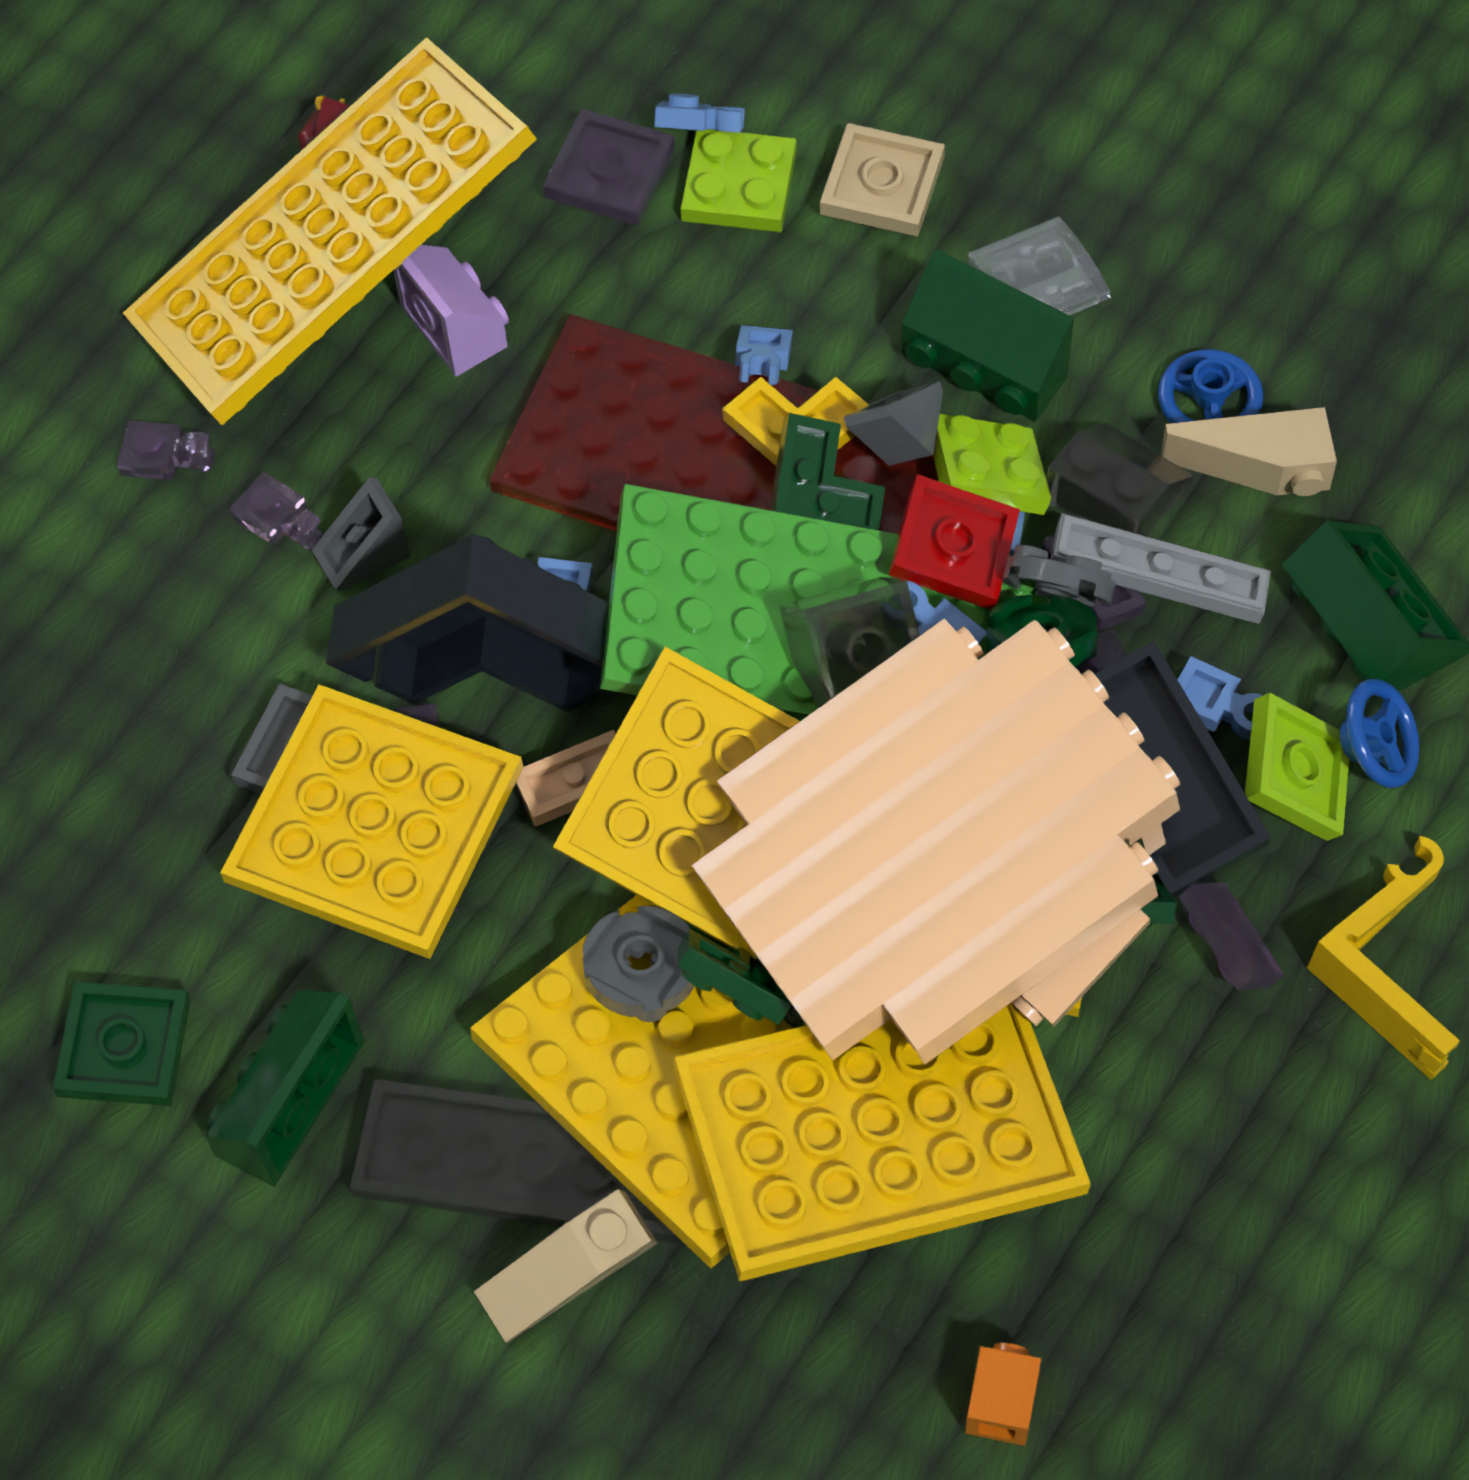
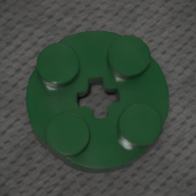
(1067, 615)

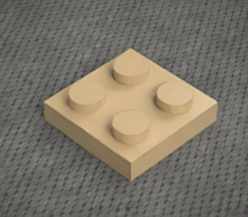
(882, 179)

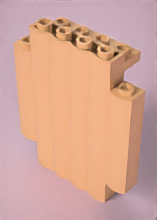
(940, 837)

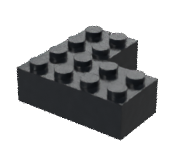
(470, 615)
(1215, 816)

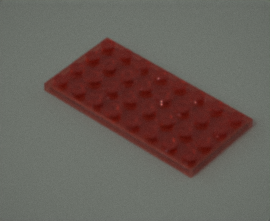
(652, 418)

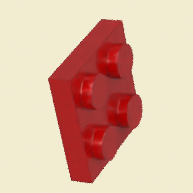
(954, 542)

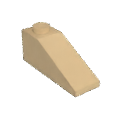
(1261, 451)
(565, 1265)

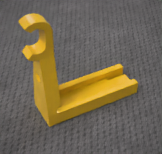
(1367, 987)

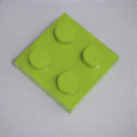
(739, 180)
(992, 462)
(1297, 767)

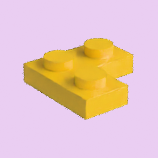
(760, 413)

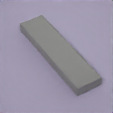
(1166, 568)

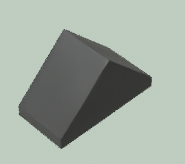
(901, 424)
(362, 538)

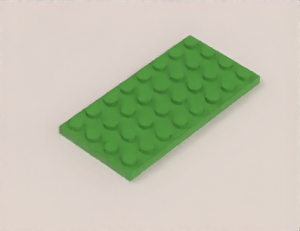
(712, 585)

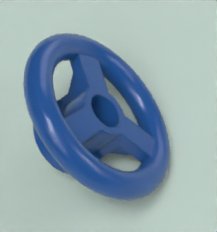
(1212, 370)
(1374, 737)

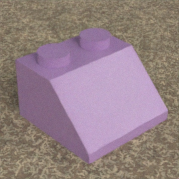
(450, 308)

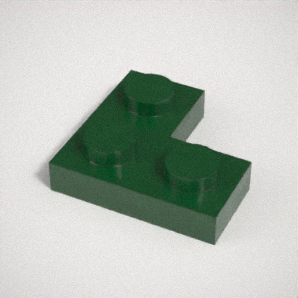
(807, 480)
(733, 974)

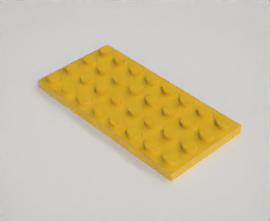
(327, 228)

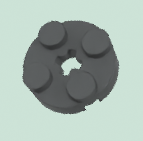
(1078, 579)
(631, 991)

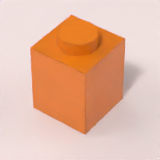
(1003, 1393)

